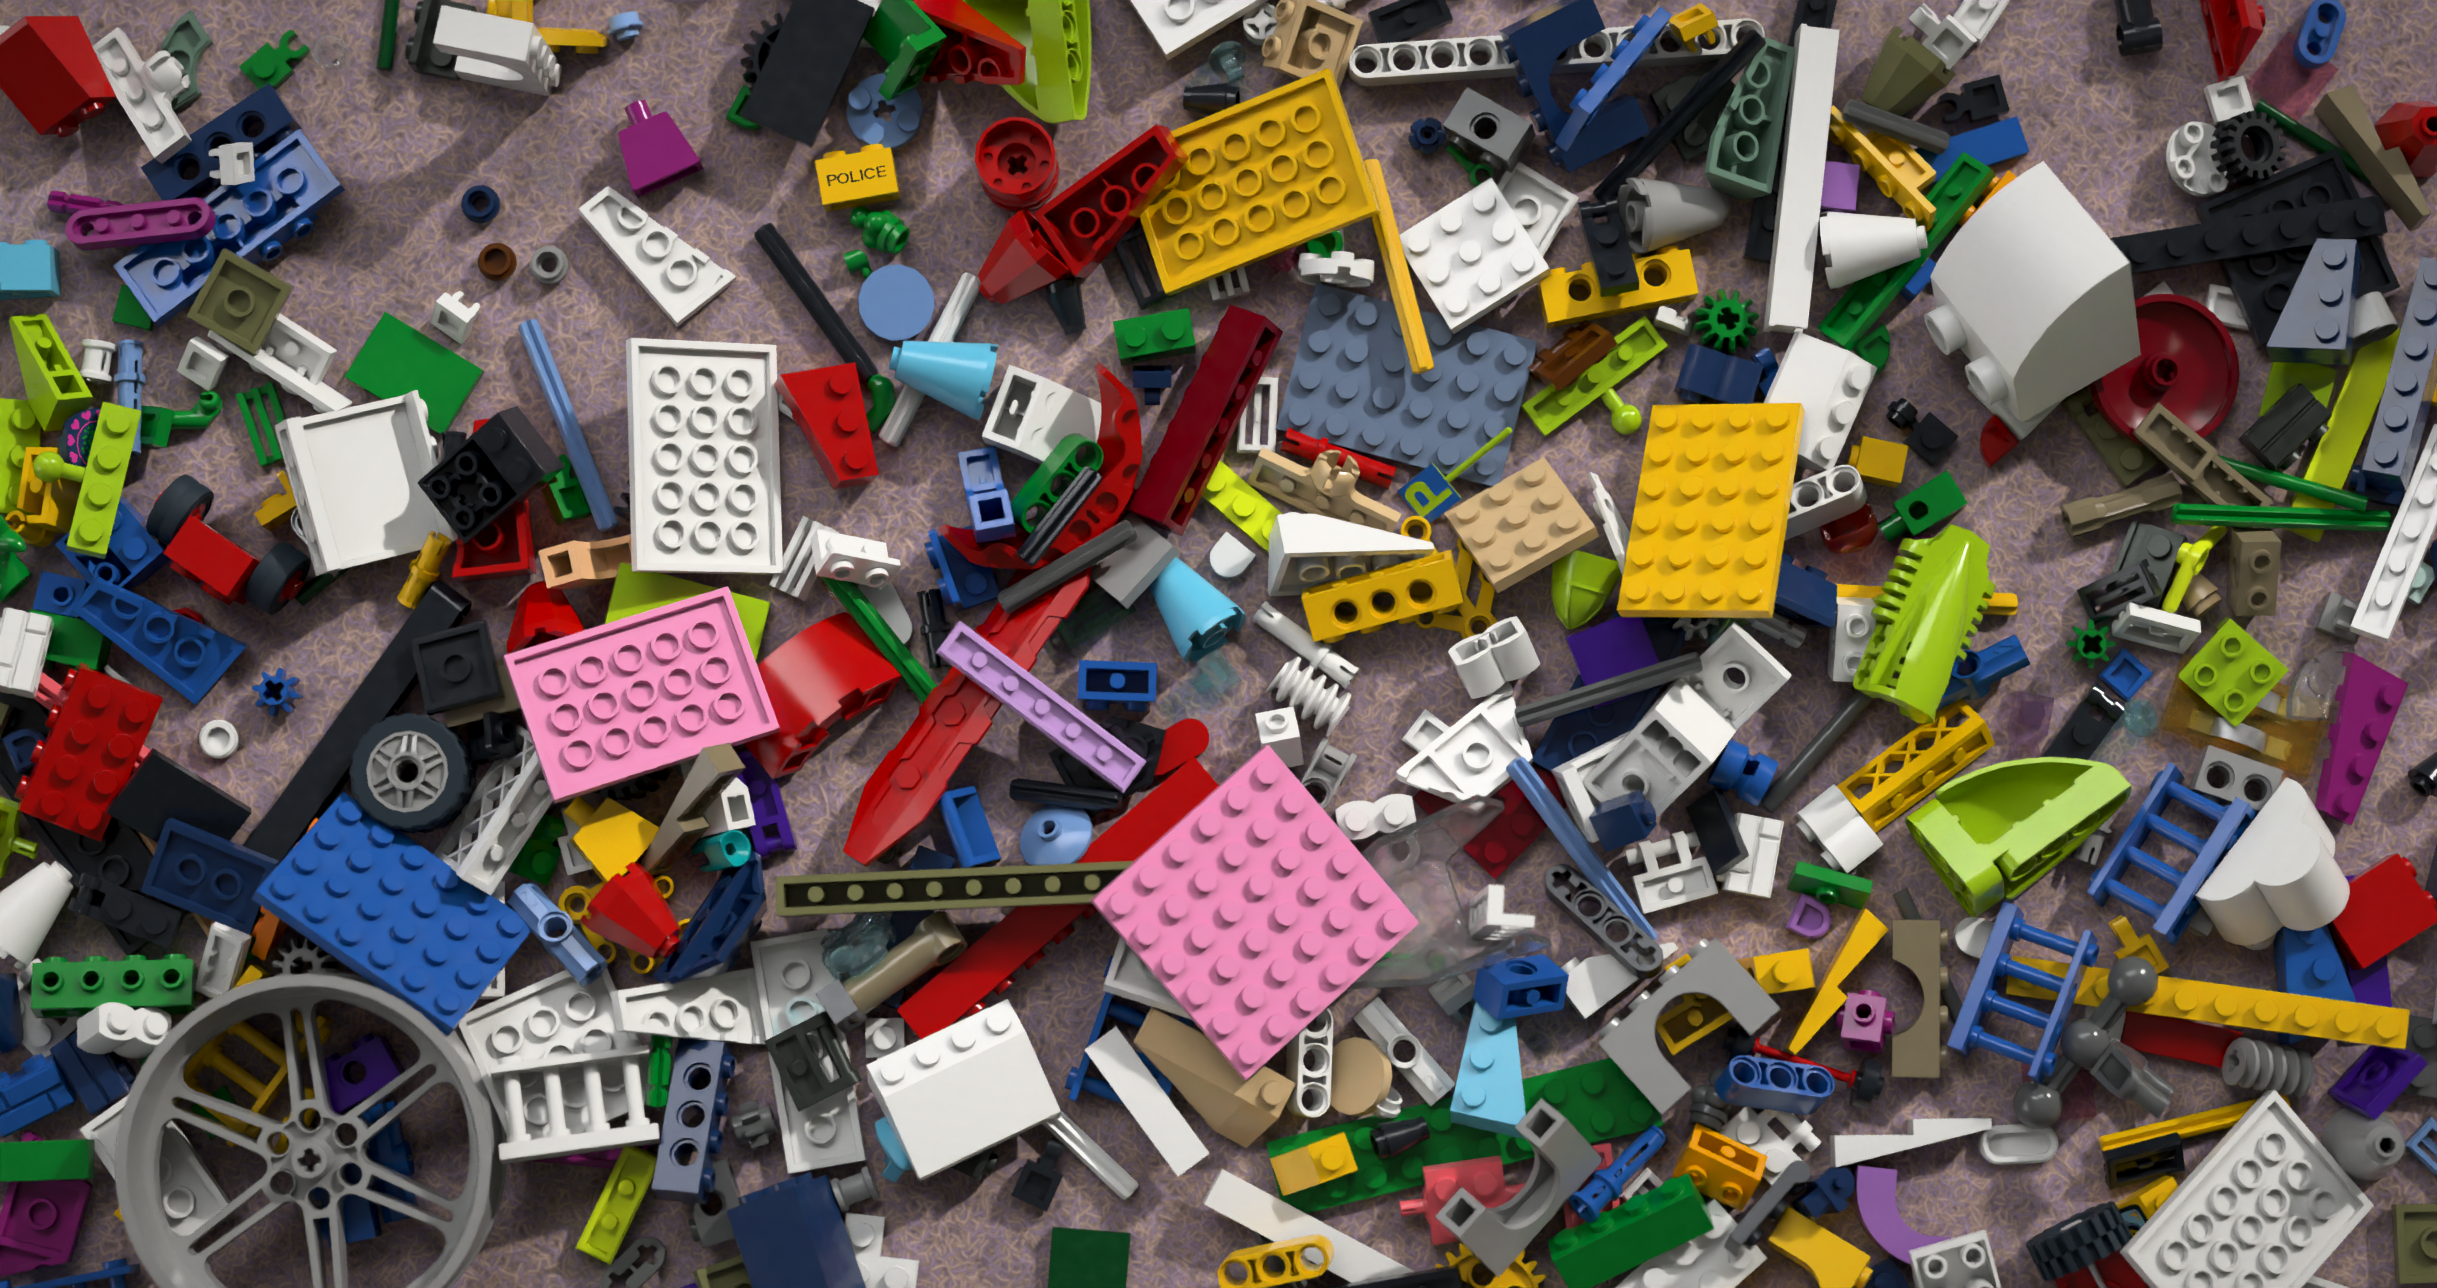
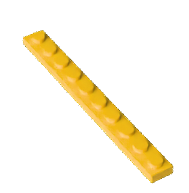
(2238, 1007)

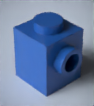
(58, 593)

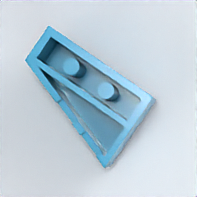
(29, 270)
(1490, 1077)

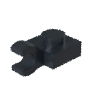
(1039, 1180)

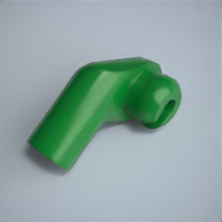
(883, 401)

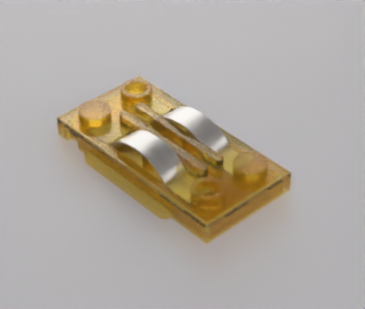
(2261, 736)

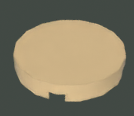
(1359, 1076)

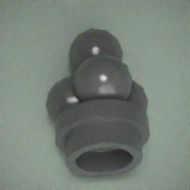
(1708, 1107)

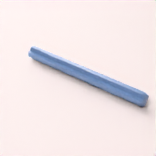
(568, 425)
(1574, 841)

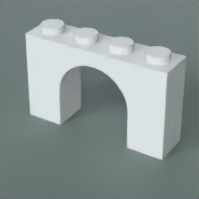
(497, 50)

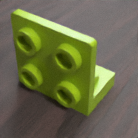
(2232, 672)

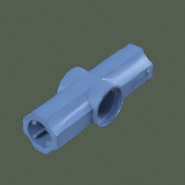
(571, 948)

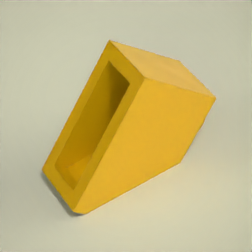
(1313, 1164)

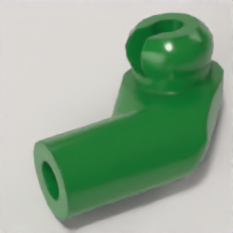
(201, 415)

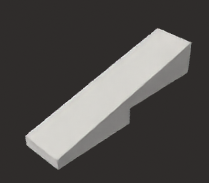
(1920, 1132)

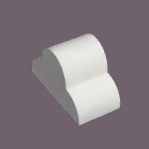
(2277, 873)

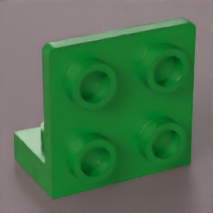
(906, 42)

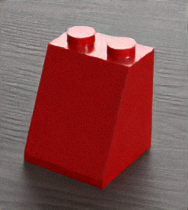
(53, 73)

